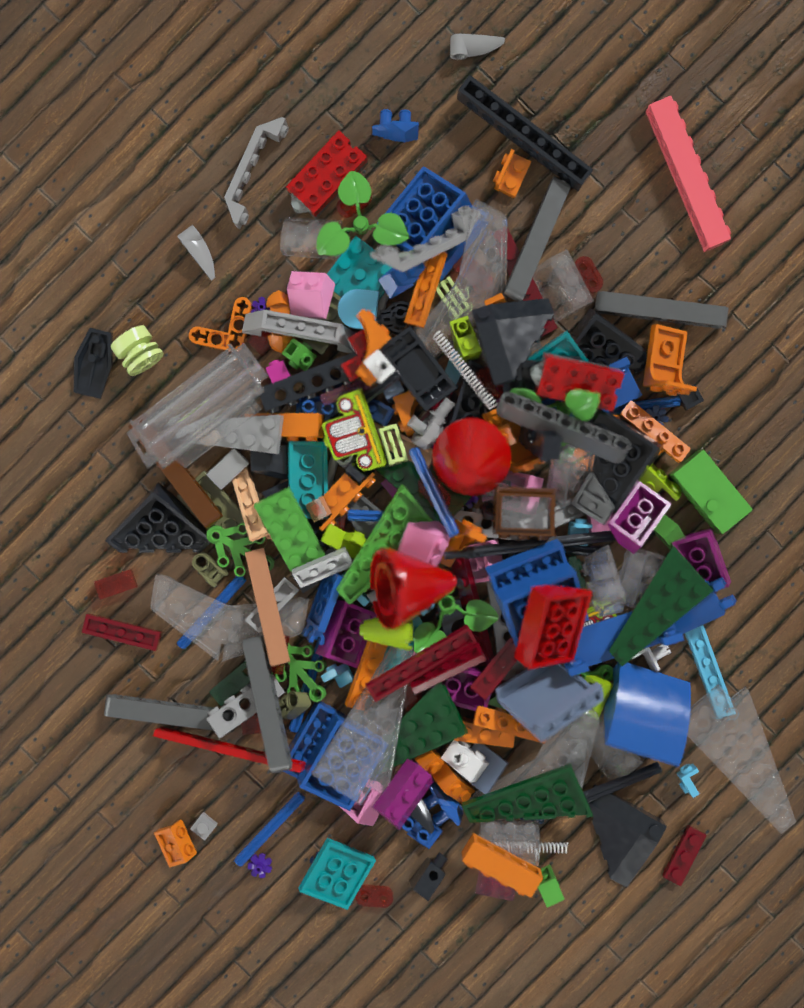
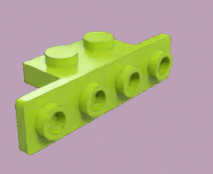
(657, 479)
(339, 539)

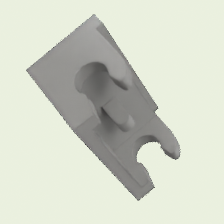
(227, 468)

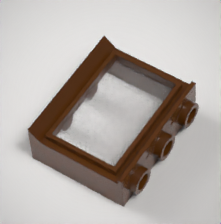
(524, 512)

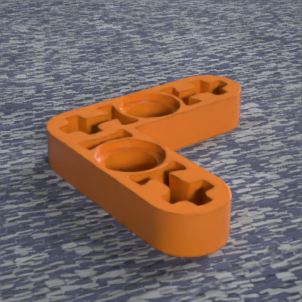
(226, 337)

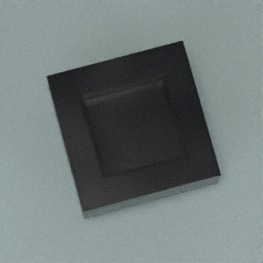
(691, 400)

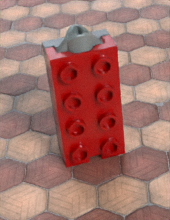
(320, 179)
(560, 374)

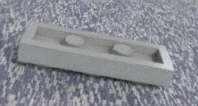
(322, 567)
(284, 593)

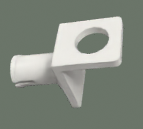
(379, 366)
(653, 655)

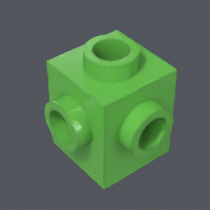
(299, 355)

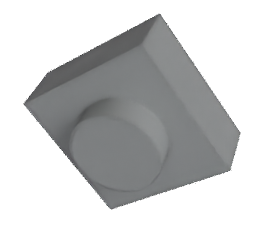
(203, 826)

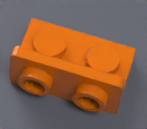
(512, 174)
(175, 844)

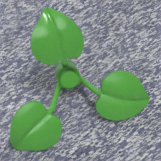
(351, 191)
(578, 402)
(478, 618)

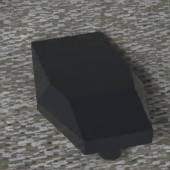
(93, 363)
(271, 464)

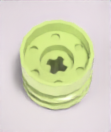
(137, 350)

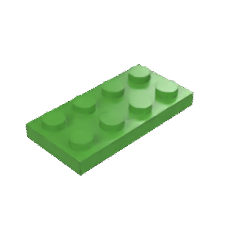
(289, 528)

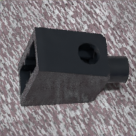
(425, 883)

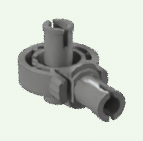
(428, 430)

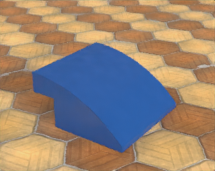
(427, 212)
(516, 576)
(648, 713)
(309, 746)

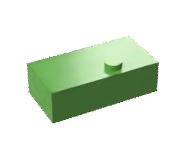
(710, 492)

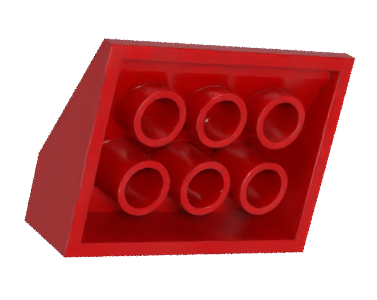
(552, 625)

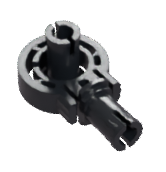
(394, 317)

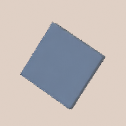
(493, 770)

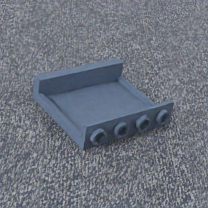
(547, 698)

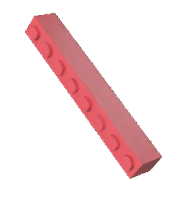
(687, 173)

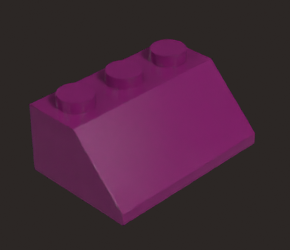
(638, 517)
(704, 555)
(343, 634)
(460, 690)
(403, 793)

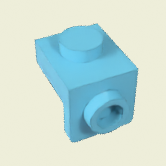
(578, 527)
(341, 674)
(686, 783)

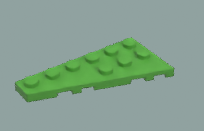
(386, 534)

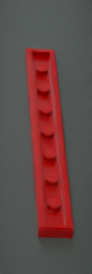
(220, 746)

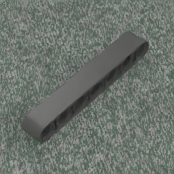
(536, 239)
(661, 310)
(574, 431)
(267, 704)
(160, 711)

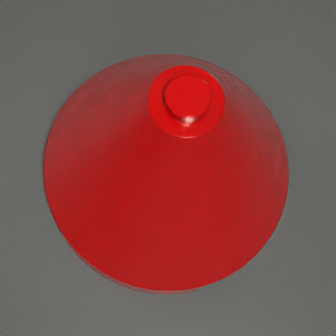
(471, 456)
(405, 586)

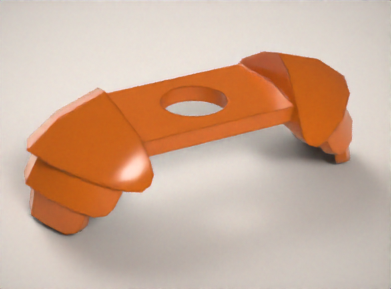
(278, 302)

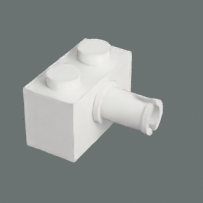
(465, 760)

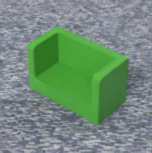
(550, 887)

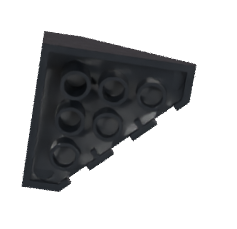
(509, 333)
(607, 344)
(466, 400)
(621, 478)
(159, 523)
(625, 835)

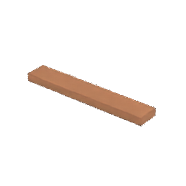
(267, 607)

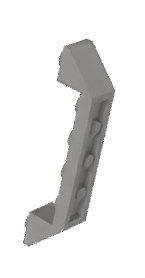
(274, 130)
(430, 249)
(298, 327)

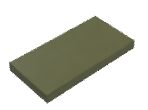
(230, 510)

